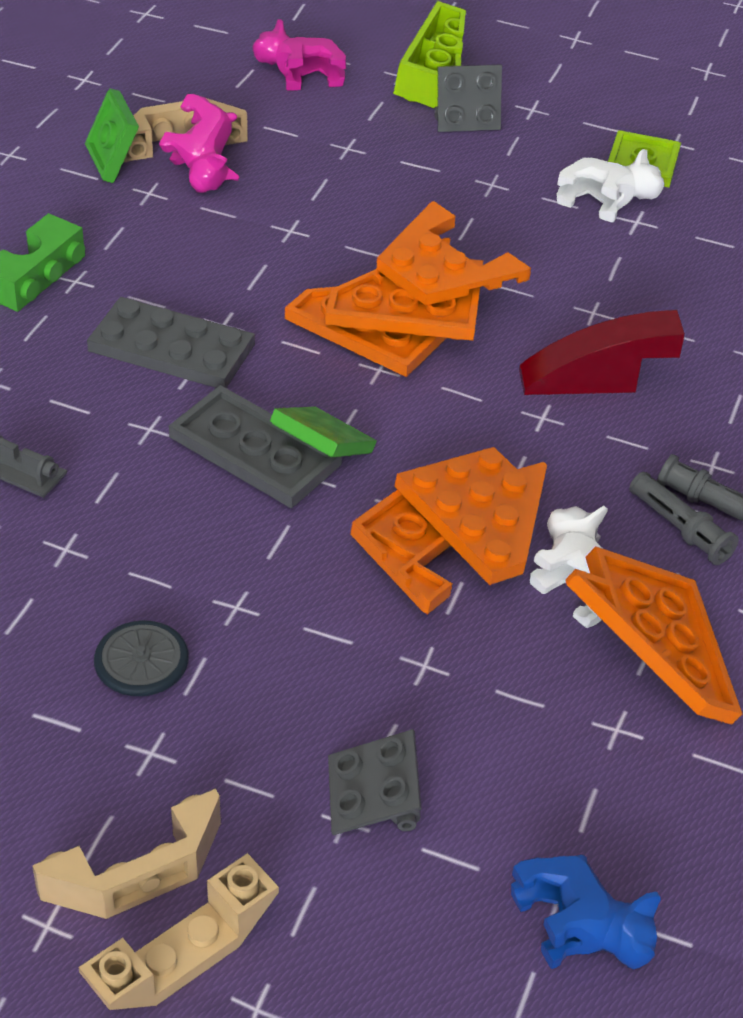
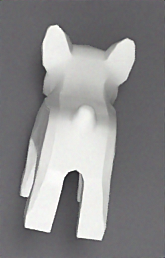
(609, 183)
(573, 539)

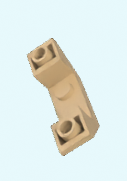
(163, 118)
(70, 882)
(187, 949)

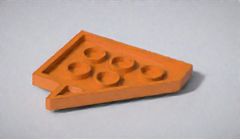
(382, 305)
(390, 349)
(479, 508)
(663, 624)

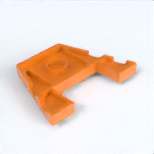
(437, 271)
(402, 546)

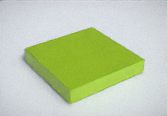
(660, 152)

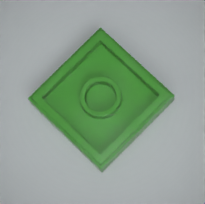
(111, 135)
(322, 431)

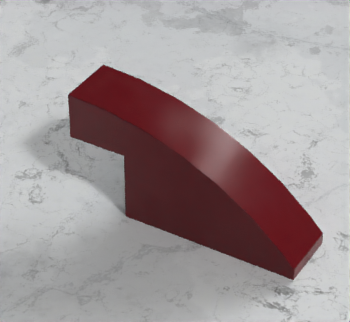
(603, 355)

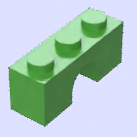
(52, 249)

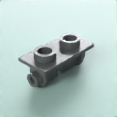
(28, 469)

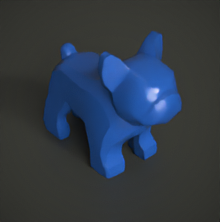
(587, 913)

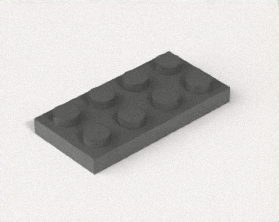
(171, 342)
(249, 446)

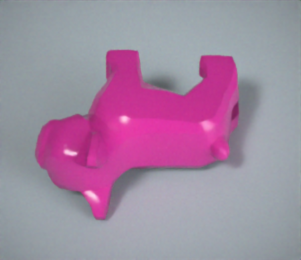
(300, 56)
(202, 144)

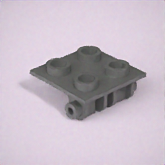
(469, 98)
(375, 784)

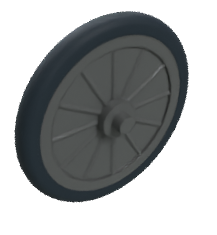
(141, 658)

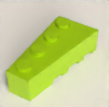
(434, 45)

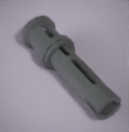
(700, 487)
(695, 526)

